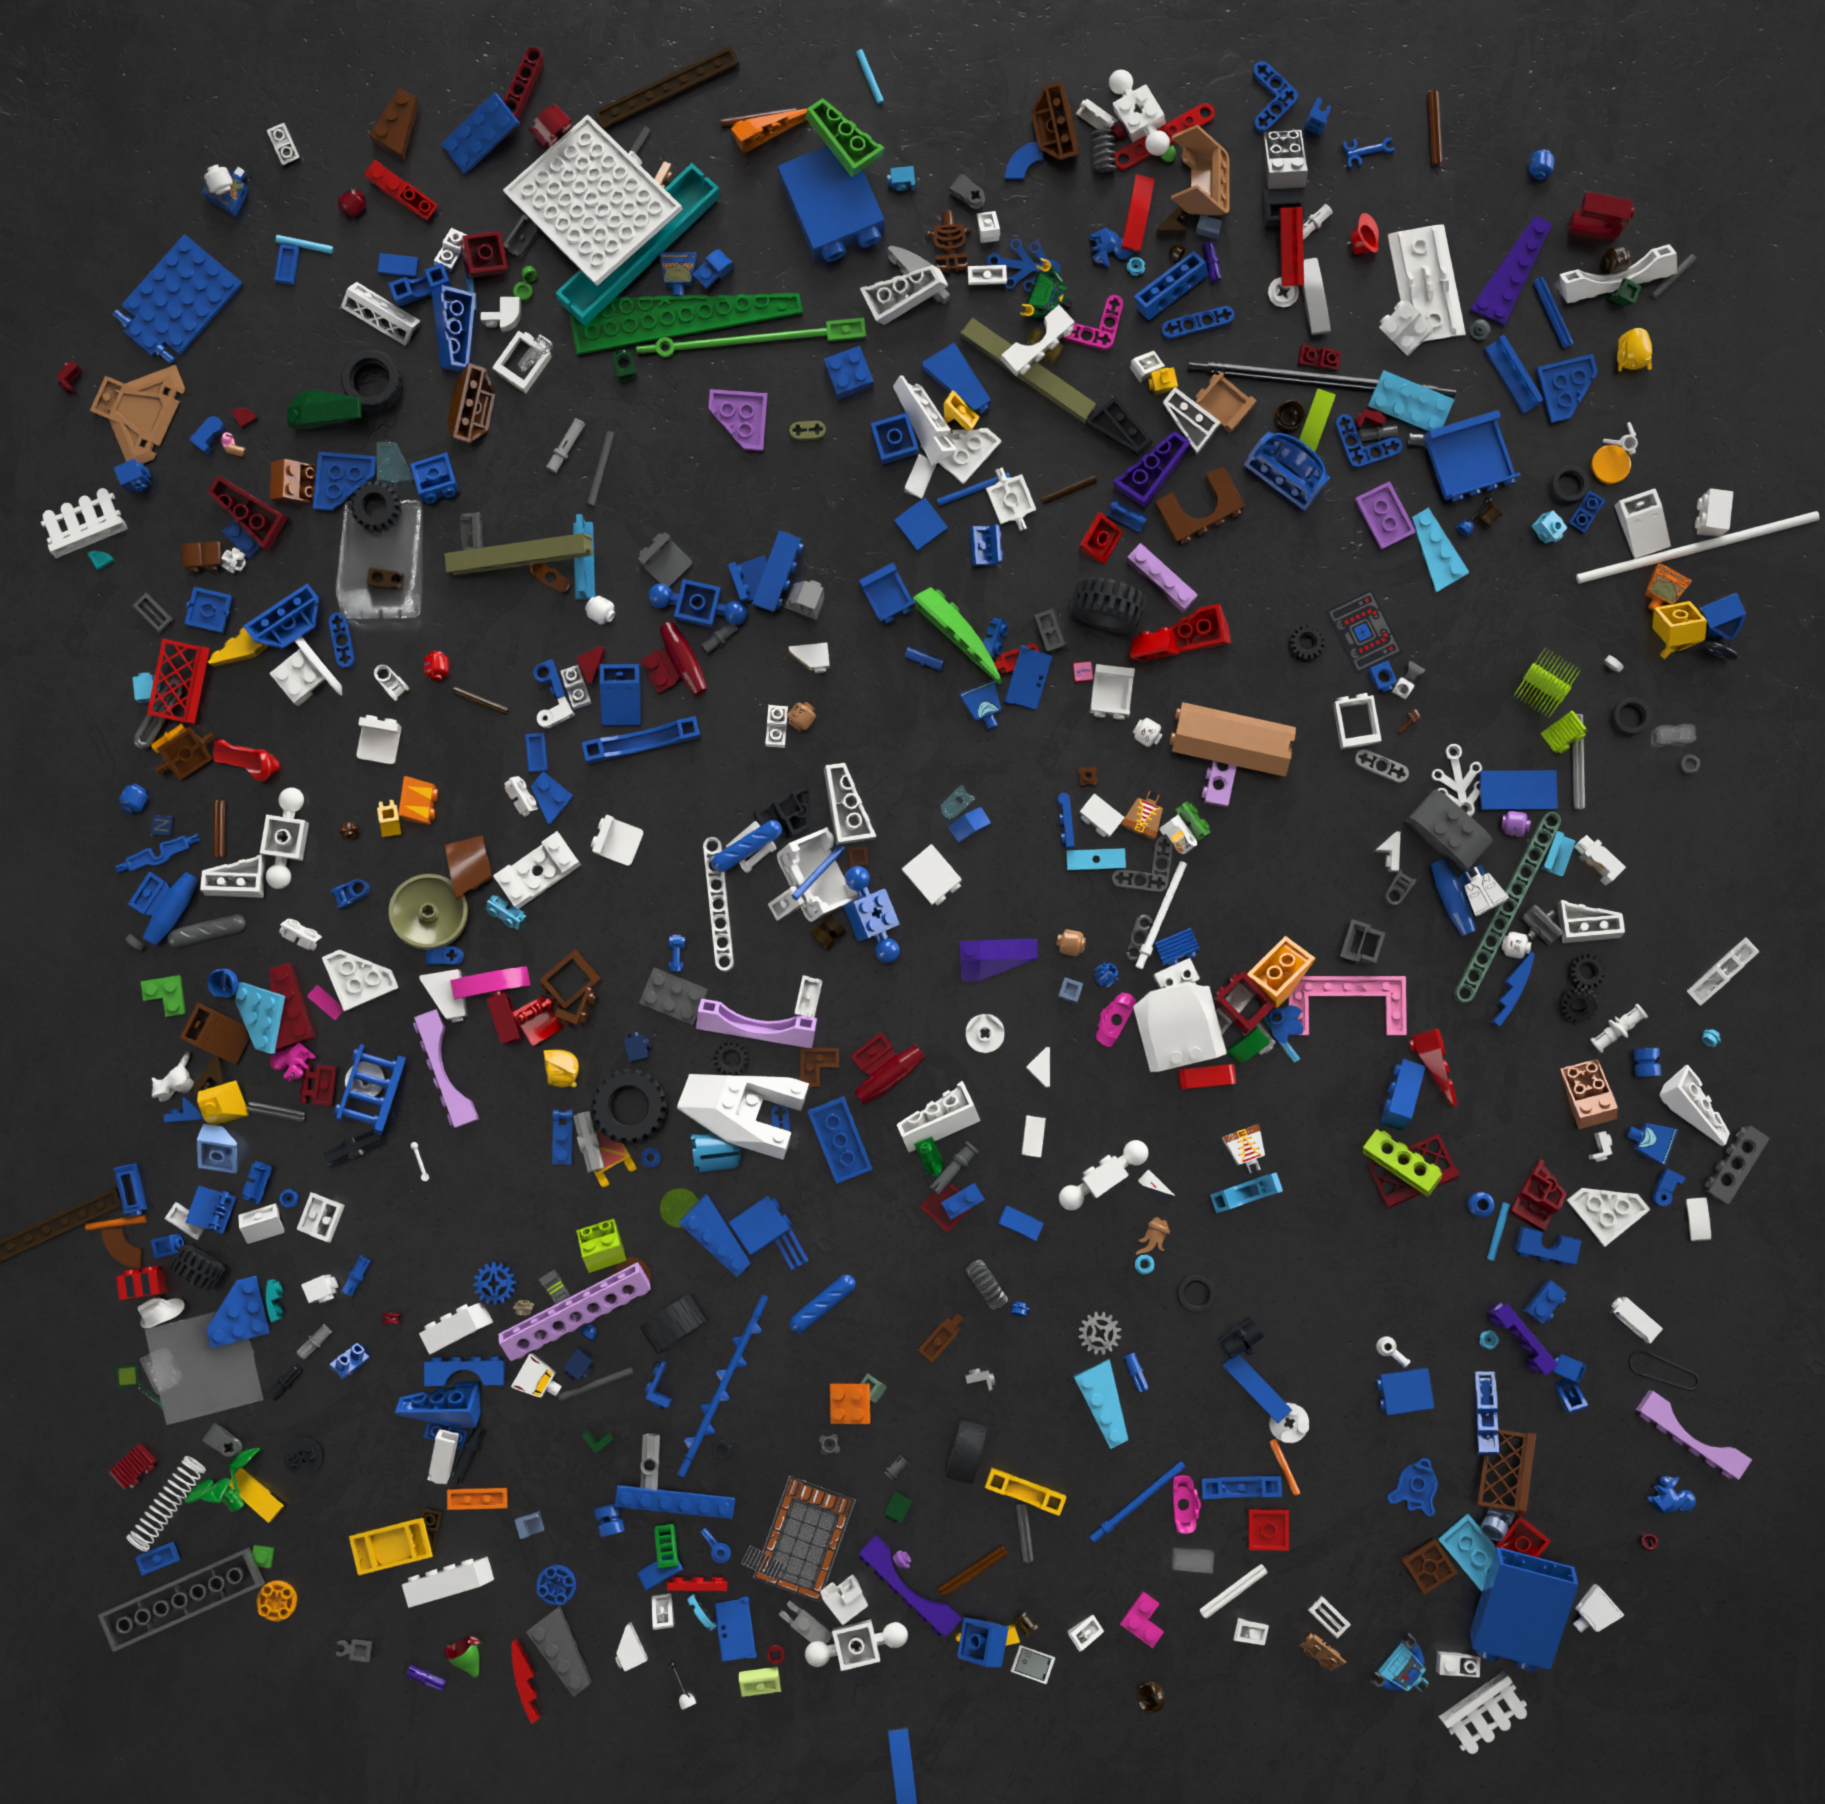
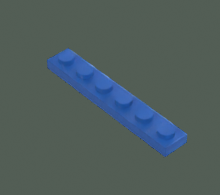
(674, 1502)

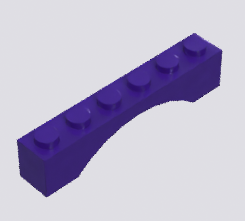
(938, 1614)

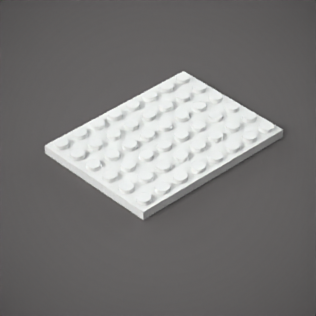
(592, 200)

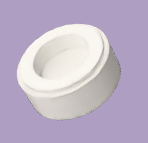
(1614, 664)

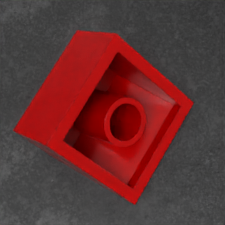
(1154, 645)

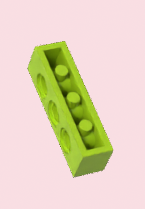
(1424, 1183)

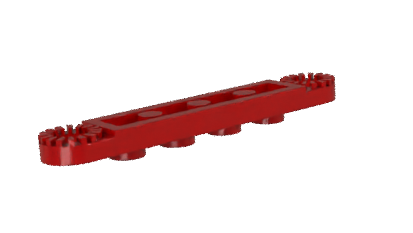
(1137, 150)

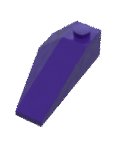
(991, 957)

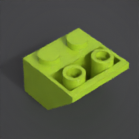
(601, 1245)

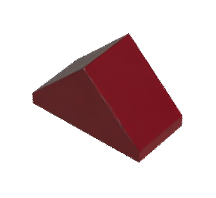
(590, 663)

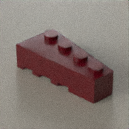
(250, 512)

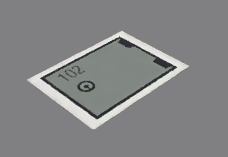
(1033, 1664)

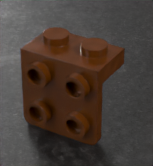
(581, 1017)

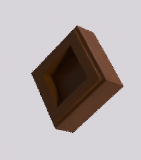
(858, 856)

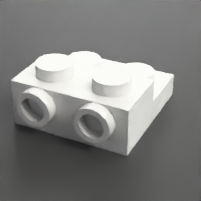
(1406, 327)

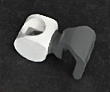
(1404, 684)

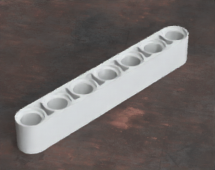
(722, 913)

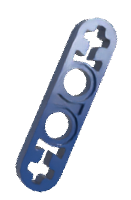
(1197, 321)

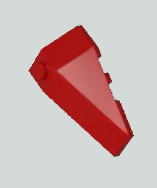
(1202, 629)
(1429, 1051)

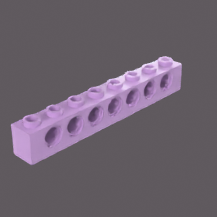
(579, 1303)

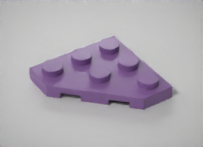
(741, 415)

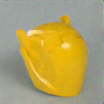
(1634, 350)
(561, 1068)

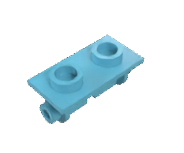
(497, 908)

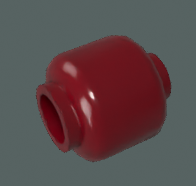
(351, 202)

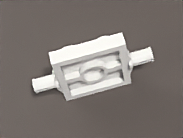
(1011, 499)

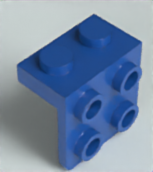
(659, 1400)

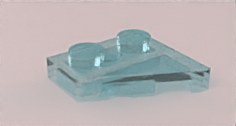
(392, 464)

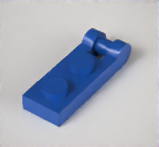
(1066, 820)
(562, 1138)

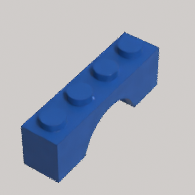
(490, 1371)

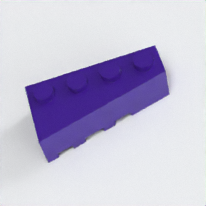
(1152, 471)

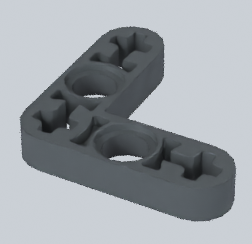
(1155, 873)

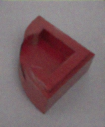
(244, 416)

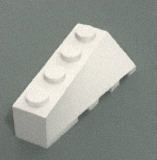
(940, 1118)

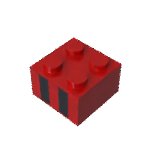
(146, 1283)

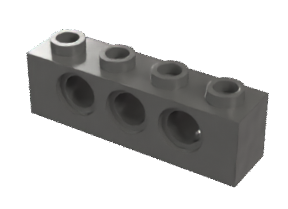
(1756, 1142)

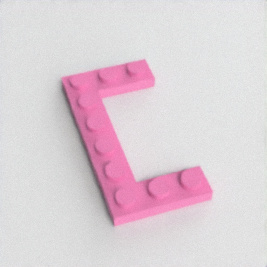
(1389, 986)

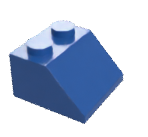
(982, 1642)

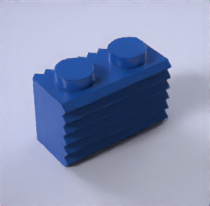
(1176, 947)

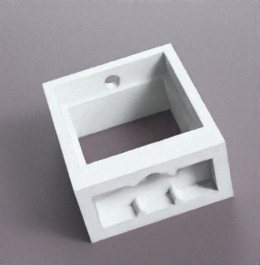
(499, 369)
(1360, 741)

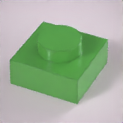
(263, 1555)

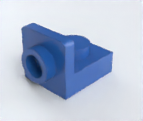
(166, 1245)

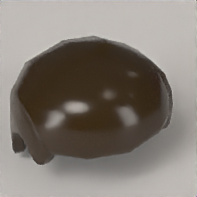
(1290, 415)
(1151, 1697)

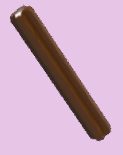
(1435, 128)
(972, 1571)

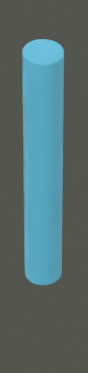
(869, 76)
(304, 244)

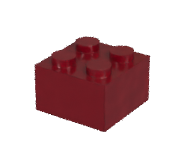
(483, 254)

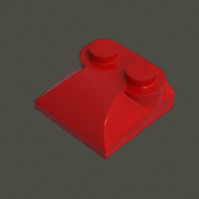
(1524, 1538)

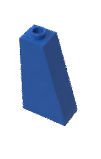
(955, 374)

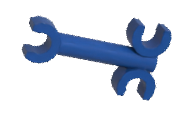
(1353, 153)

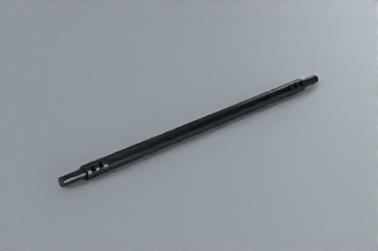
(1298, 377)

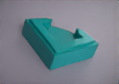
(100, 559)

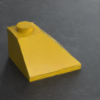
(222, 1104)

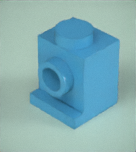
(902, 178)

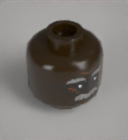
(1616, 259)

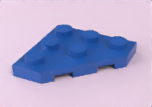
(1565, 385)
(339, 477)
(239, 1315)

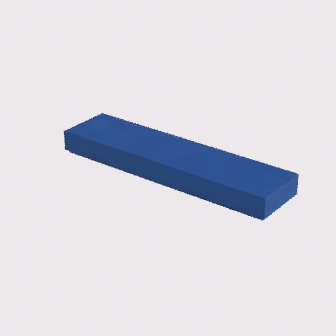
(1257, 1388)

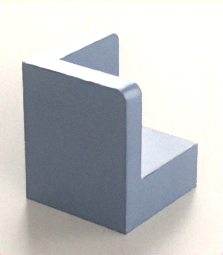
(1208, 227)
(1070, 990)
(529, 1524)

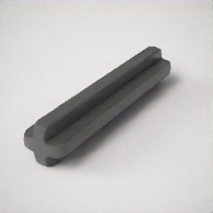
(274, 1111)
(1024, 1532)

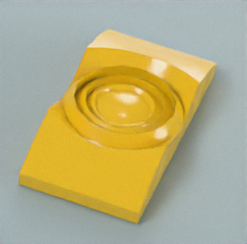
(390, 1546)

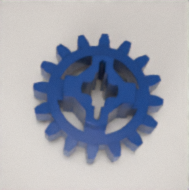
(486, 1283)

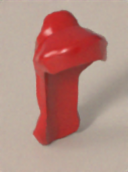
(256, 762)

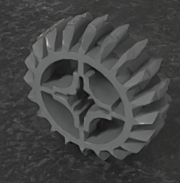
(986, 1284)

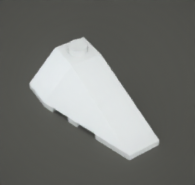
(1687, 1100)

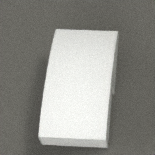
(283, 143)
(450, 251)
(576, 687)
(776, 726)
(1698, 1219)

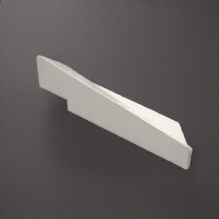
(926, 420)

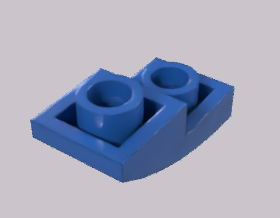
(1586, 511)
(1020, 1223)
(432, 1429)
(652, 1575)

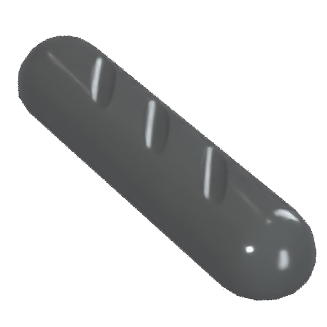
(206, 930)

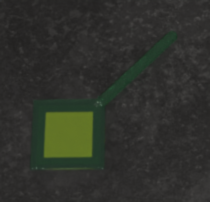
(128, 1377)

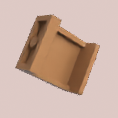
(1225, 402)

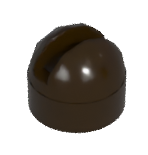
(1177, 252)

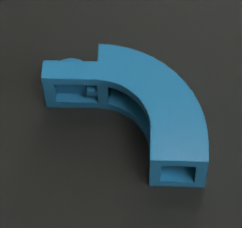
(1246, 1192)

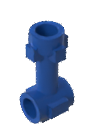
(677, 943)

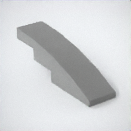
(1315, 298)

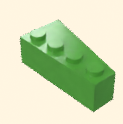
(847, 142)

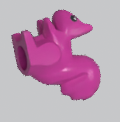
(294, 1058)

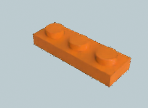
(477, 1498)

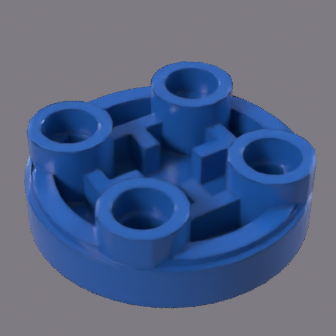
(556, 1585)

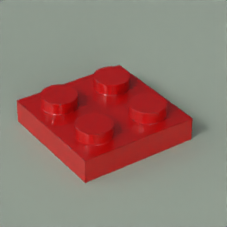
(1268, 1529)

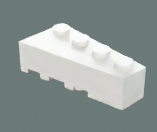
(900, 294)
(447, 1582)

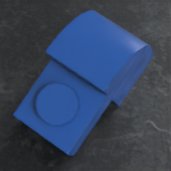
(716, 266)

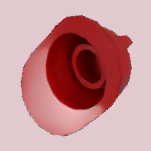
(1365, 235)

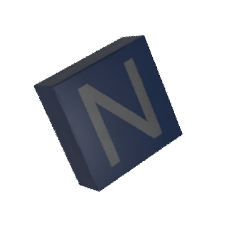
(162, 825)

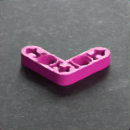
(1103, 331)

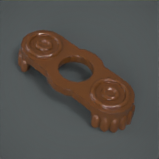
(540, 570)

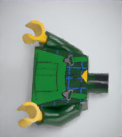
(1046, 292)

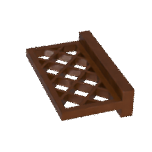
(1523, 1477)

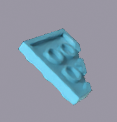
(261, 1015)

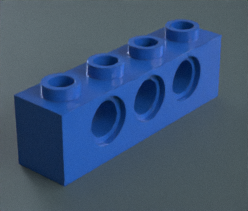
(1171, 285)

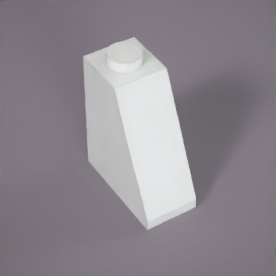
(440, 990)

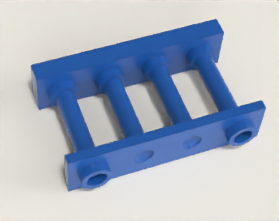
(382, 1103)

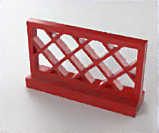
(195, 685)

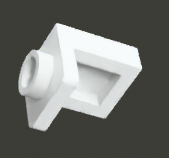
(1603, 1142)

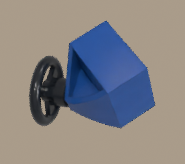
(1723, 624)

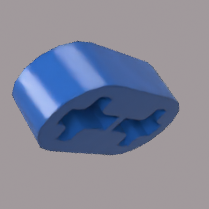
(786, 1118)

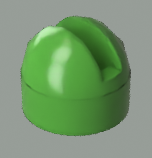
(1170, 155)
(531, 278)

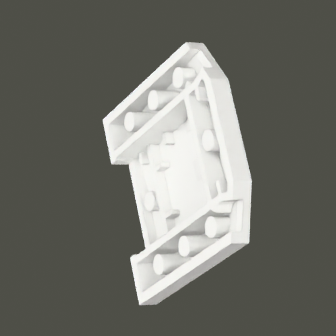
(1179, 1026)

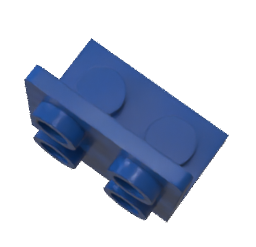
(747, 577)

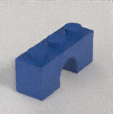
(411, 290)
(1565, 1250)

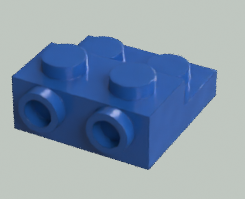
(434, 478)

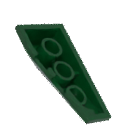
(321, 408)

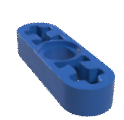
(349, 653)

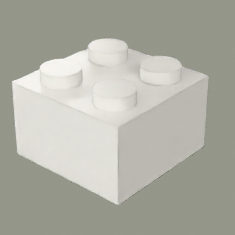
(1714, 512)

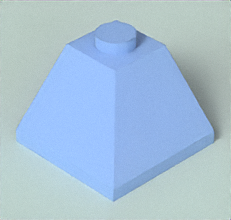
(216, 1149)

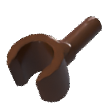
(1413, 716)

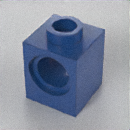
(1383, 668)
(1569, 1368)

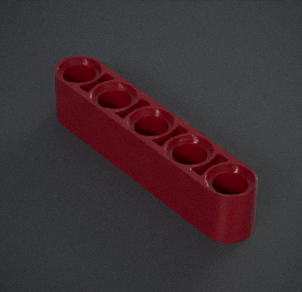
(524, 84)

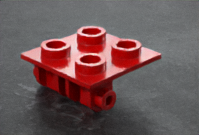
(537, 1020)

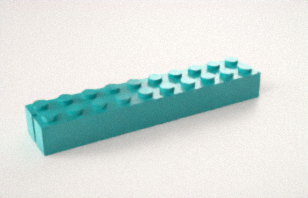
(588, 300)

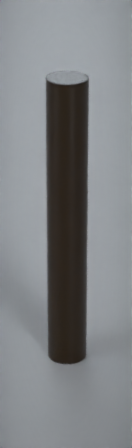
(1068, 489)
(479, 700)

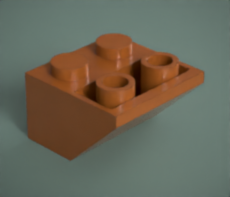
(292, 482)

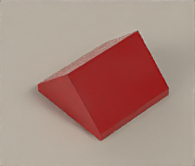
(1100, 538)

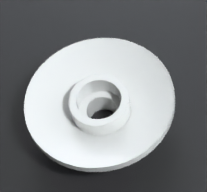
(370, 1069)

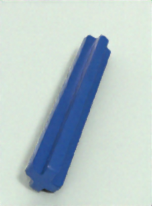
(1553, 312)

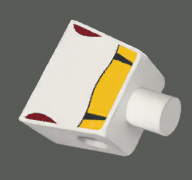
(536, 1378)

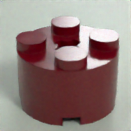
(550, 125)

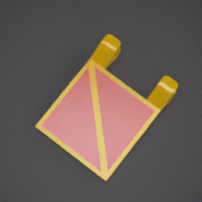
(612, 1154)

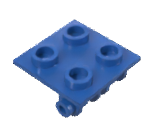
(210, 1209)

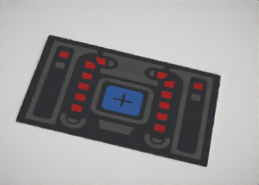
(1364, 631)

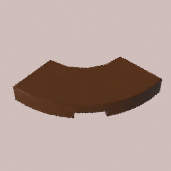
(121, 1249)

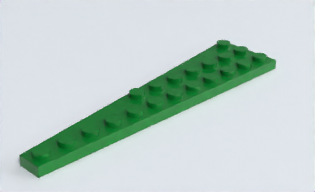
(649, 318)

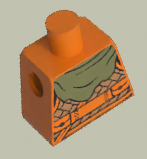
(1665, 586)

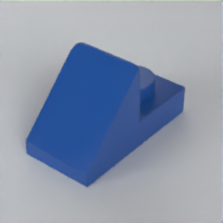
(190, 1113)

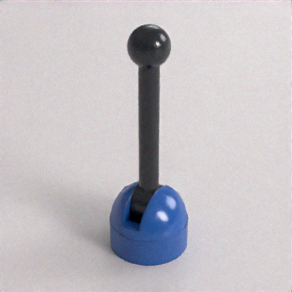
(1466, 526)

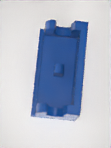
(1317, 119)

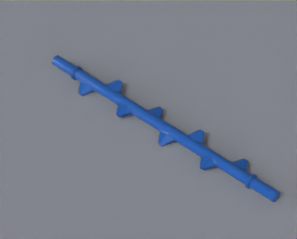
(721, 1394)

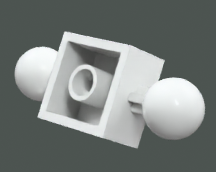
(1136, 102)
(293, 848)
(1104, 1176)
(849, 1657)

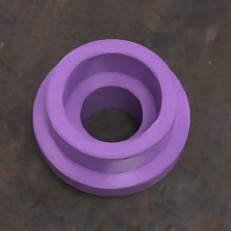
(902, 1560)

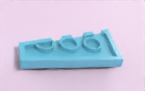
(1440, 556)

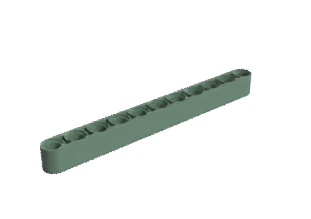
(1514, 900)

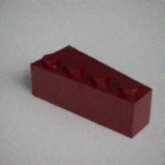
(295, 1021)

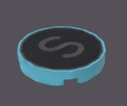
(702, 1612)

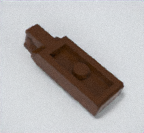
(940, 1338)

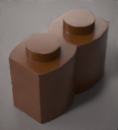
(201, 556)

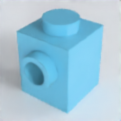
(143, 687)

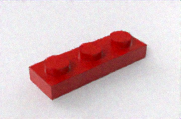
(697, 1584)

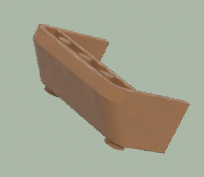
(1208, 173)

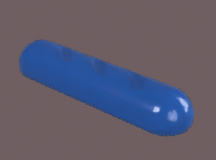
(747, 846)
(822, 1303)

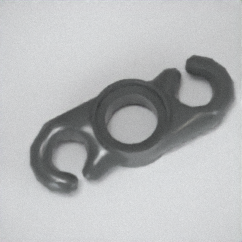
(1138, 929)

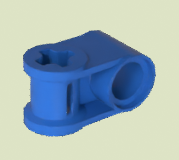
(346, 894)
(442, 956)

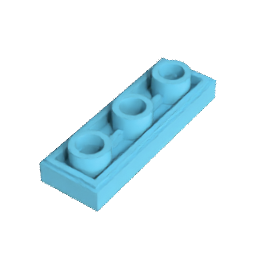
(1108, 859)

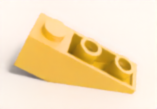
(236, 650)

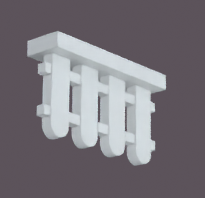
(88, 533)
(1470, 1708)

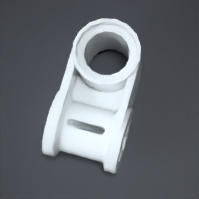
(392, 684)

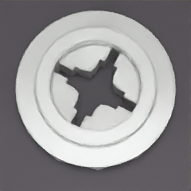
(1281, 301)

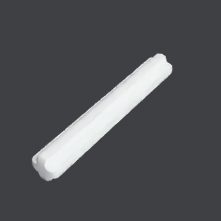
(1233, 1591)

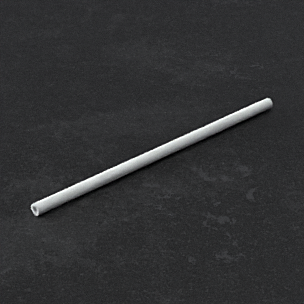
(1697, 547)

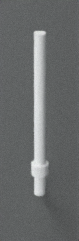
(1146, 949)

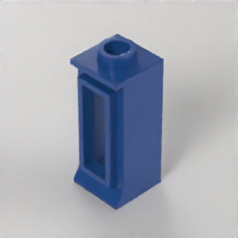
(132, 1169)

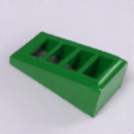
(662, 1534)

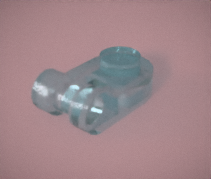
(951, 808)

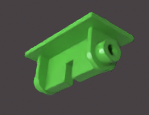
(1198, 825)

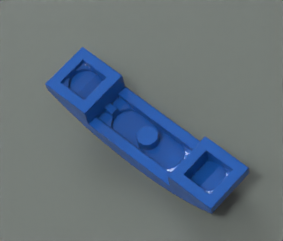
(1241, 1487)

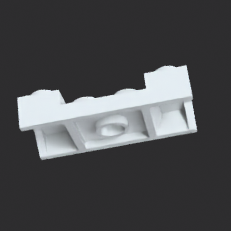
(521, 883)

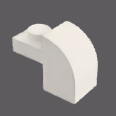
(507, 317)

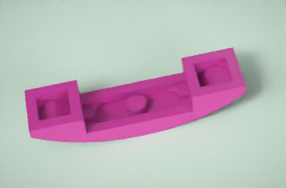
(490, 982)

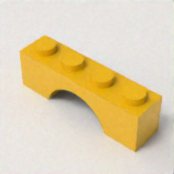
(1025, 1491)

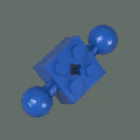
(705, 615)
(871, 914)

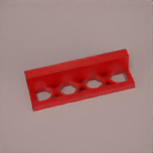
(1291, 246)

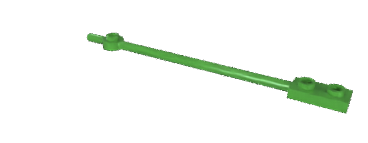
(836, 331)

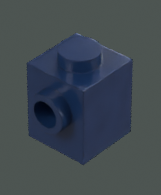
(637, 1047)
(578, 1365)

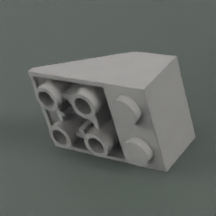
(1285, 159)

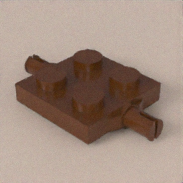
(184, 753)

